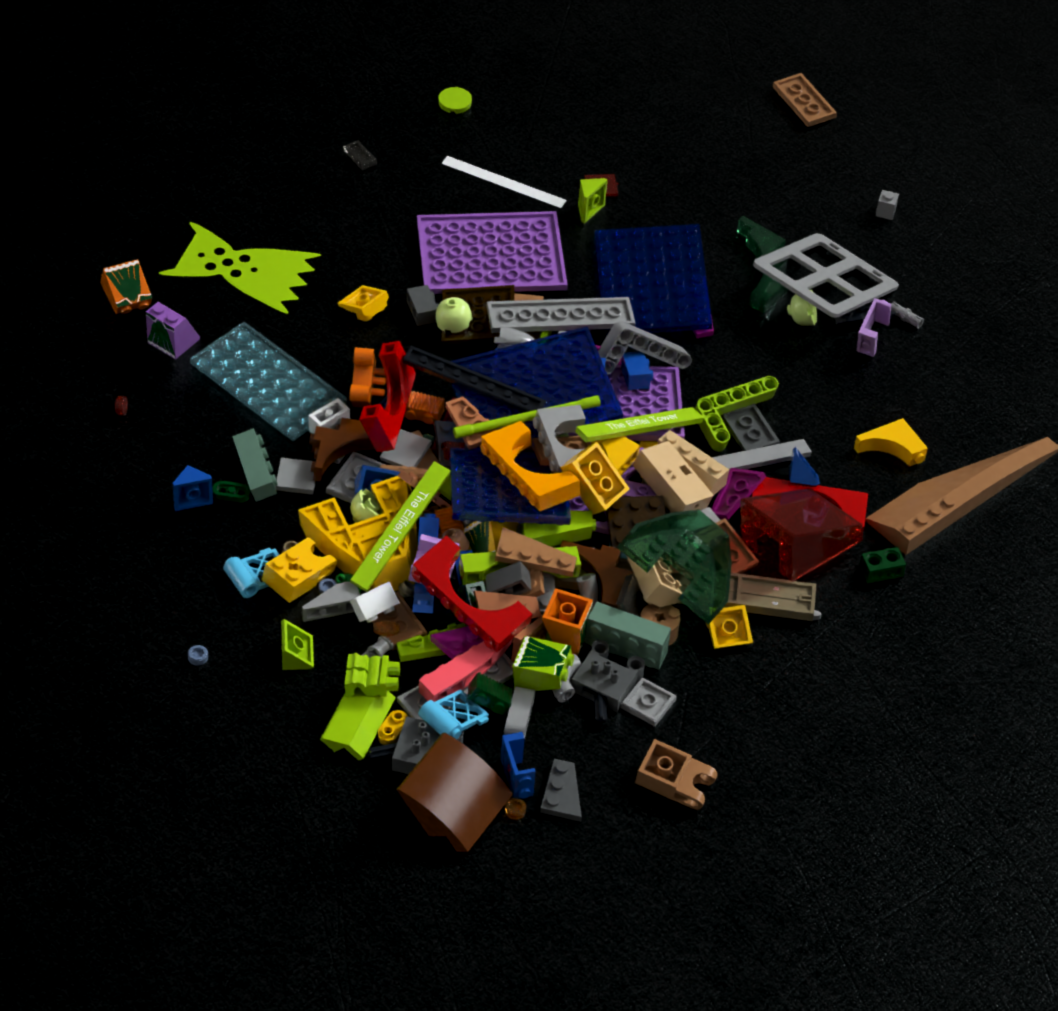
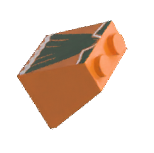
(126, 287)
(567, 619)

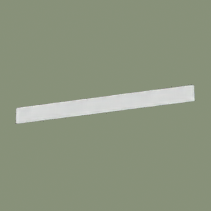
(503, 181)

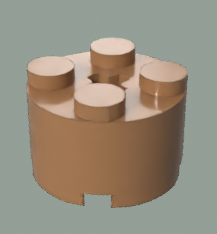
(666, 616)

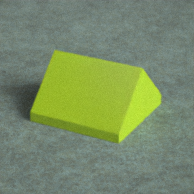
(591, 197)
(296, 647)

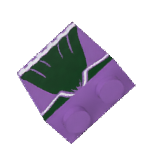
(169, 331)

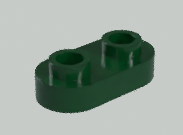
(231, 491)

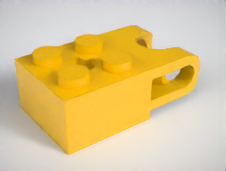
(297, 570)

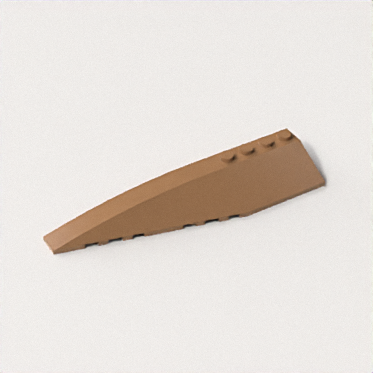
(948, 497)

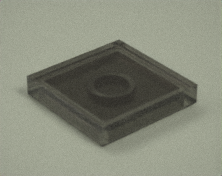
(631, 597)

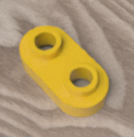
(393, 726)

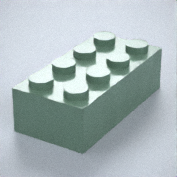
(628, 634)

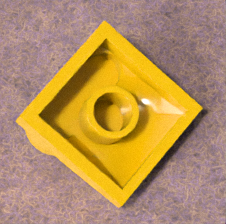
(365, 302)
(730, 628)

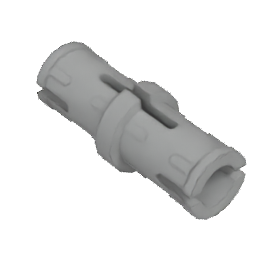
(907, 315)

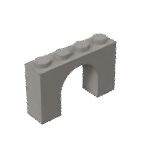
(554, 422)

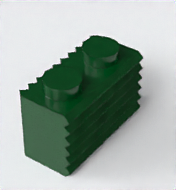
(490, 694)

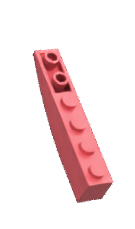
(459, 671)

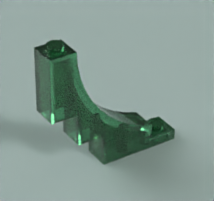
(763, 242)

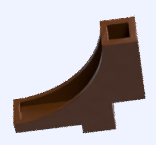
(335, 443)
(605, 567)

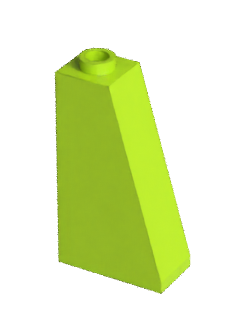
(552, 535)

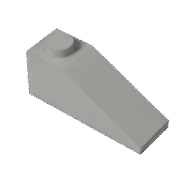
(331, 602)

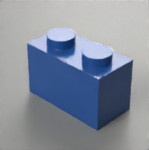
(636, 370)

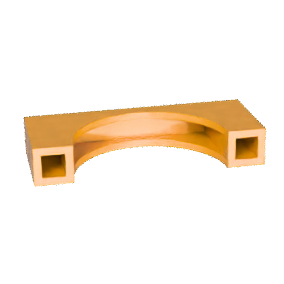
(540, 489)

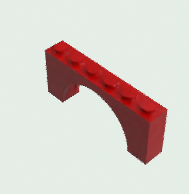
(384, 425)
(851, 502)
(493, 626)

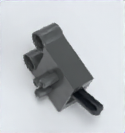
(605, 680)
(412, 745)

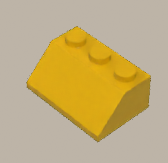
(598, 478)

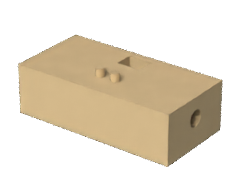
(672, 478)

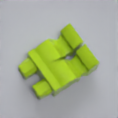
(371, 675)

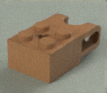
(674, 774)

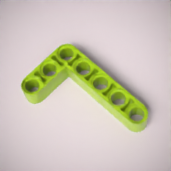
(713, 410)

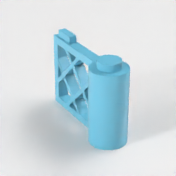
(246, 577)
(445, 720)

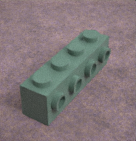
(254, 464)

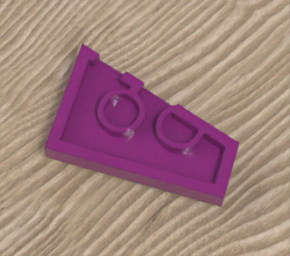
(739, 485)

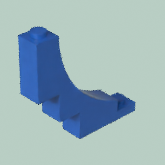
(423, 600)

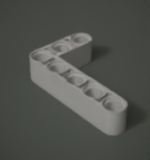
(642, 344)

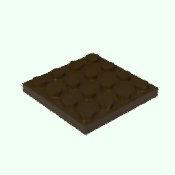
(477, 299)

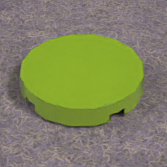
(455, 100)

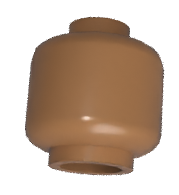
(457, 536)

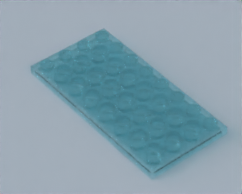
(265, 379)

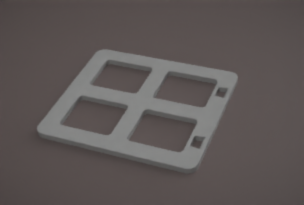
(825, 274)

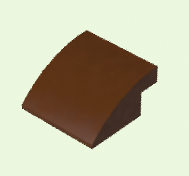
(454, 793)

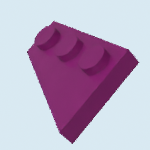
(455, 641)

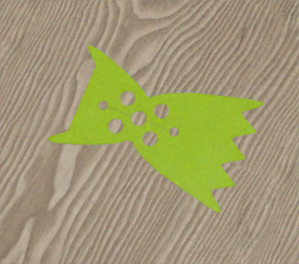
(270, 284)

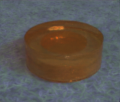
(515, 808)

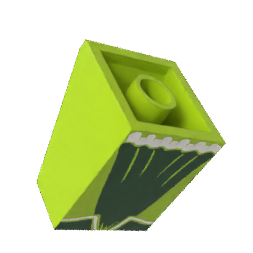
(542, 664)

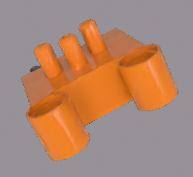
(364, 378)

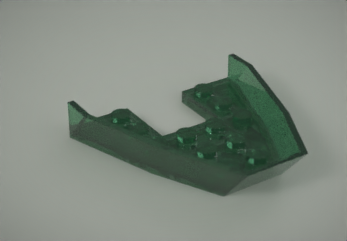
(694, 549)

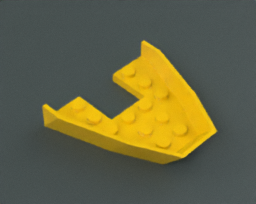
(353, 542)

